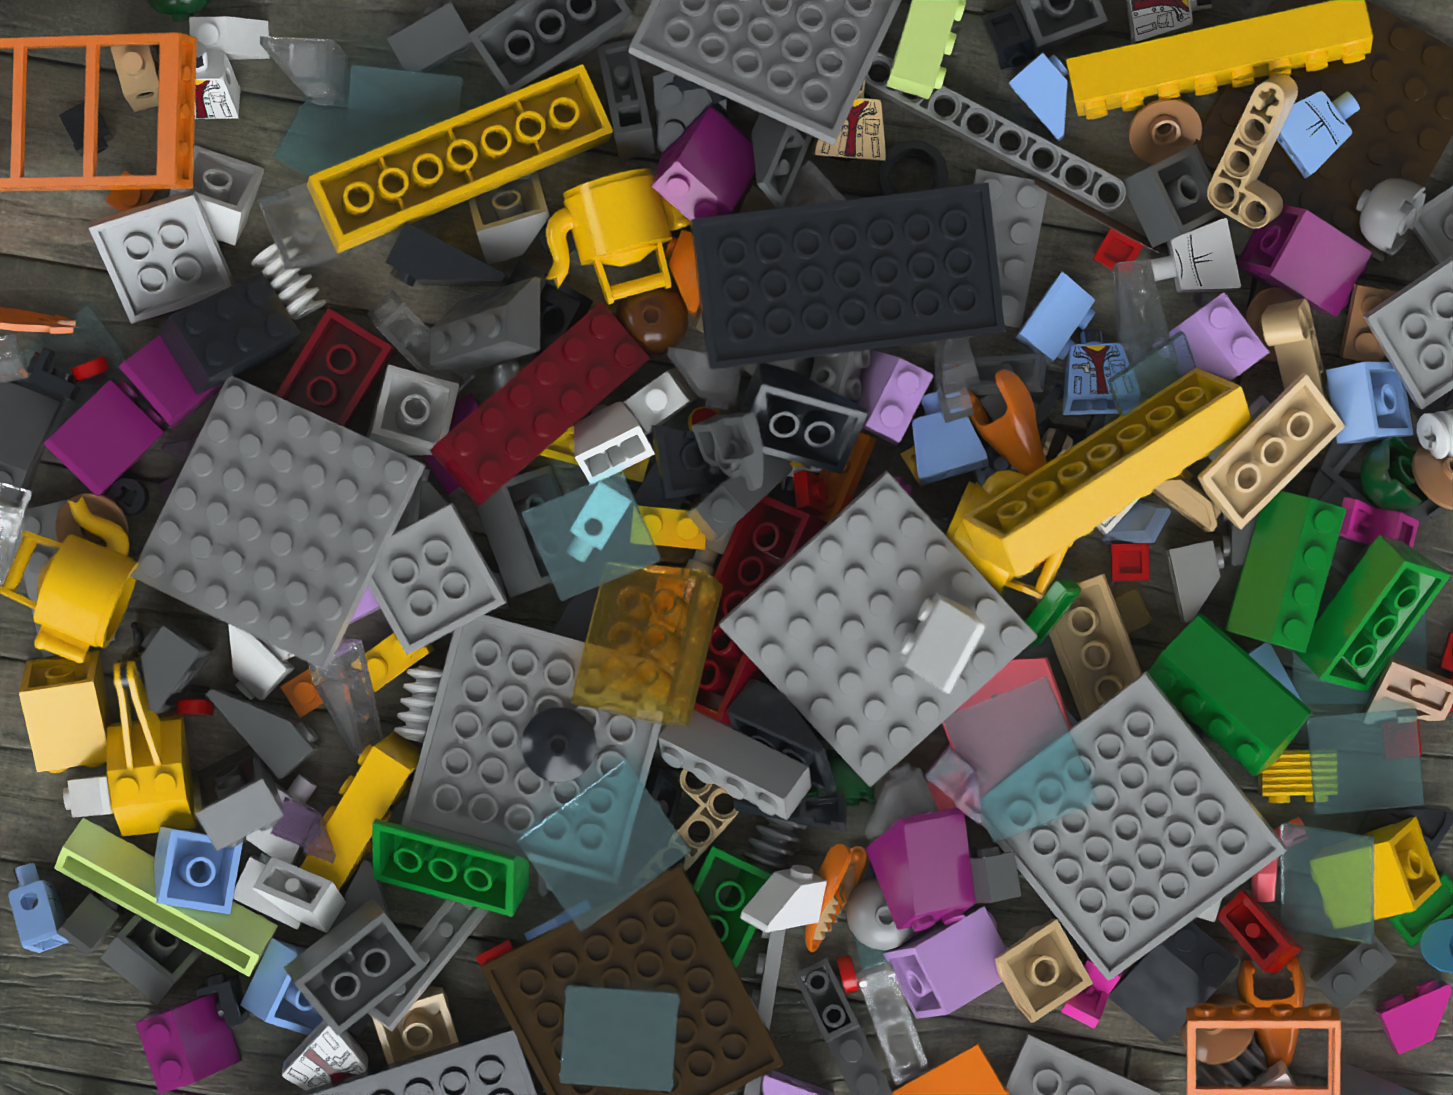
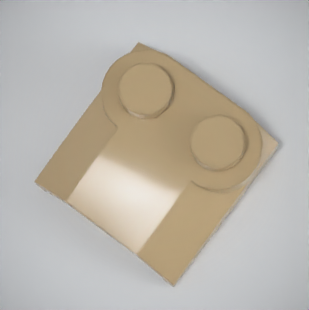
(1189, 500)
(1042, 970)
(422, 1029)

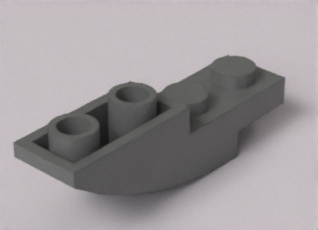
(841, 1030)

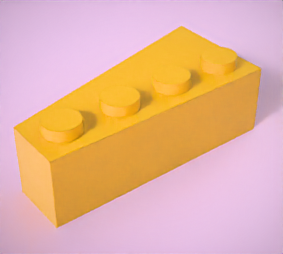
(365, 797)

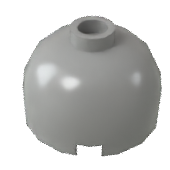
(1389, 212)
(871, 918)

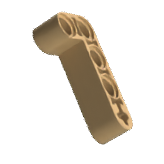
(1257, 147)
(1293, 334)
(704, 812)

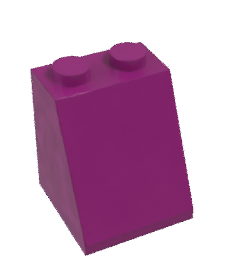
(706, 167)
(1305, 259)
(164, 384)
(106, 436)
(925, 869)
(187, 1043)

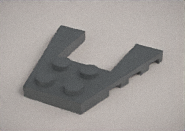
(1332, 488)

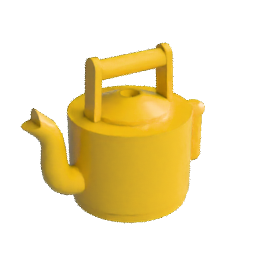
(614, 224)
(973, 498)
(80, 588)

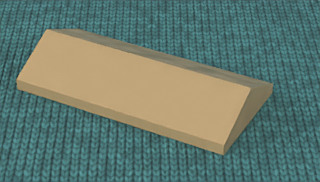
(1270, 451)
(1094, 646)

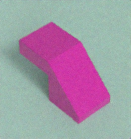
(1365, 523)
(1089, 1003)

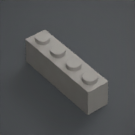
(736, 764)

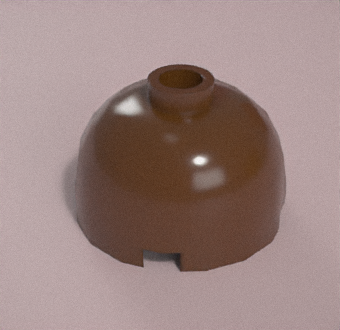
(654, 319)

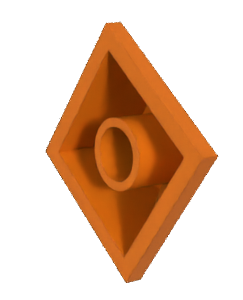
(683, 270)

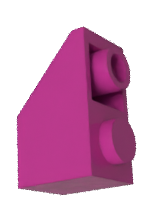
(1414, 1018)

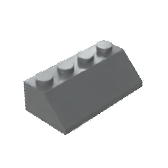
(545, 36)

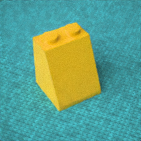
(66, 712)
(1401, 869)

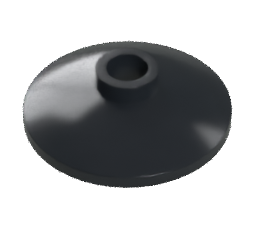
(562, 724)

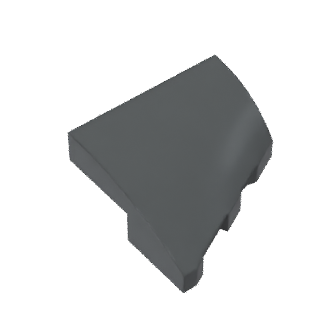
(732, 445)

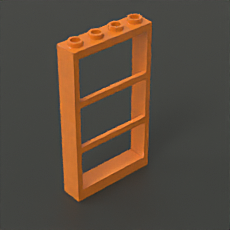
(175, 113)
(1277, 1016)

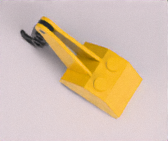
(147, 757)

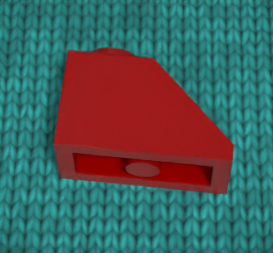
(1259, 933)

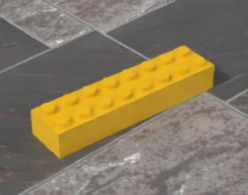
(1220, 56)
(459, 158)
(1107, 472)

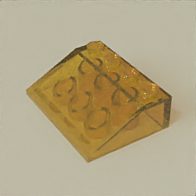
(648, 644)

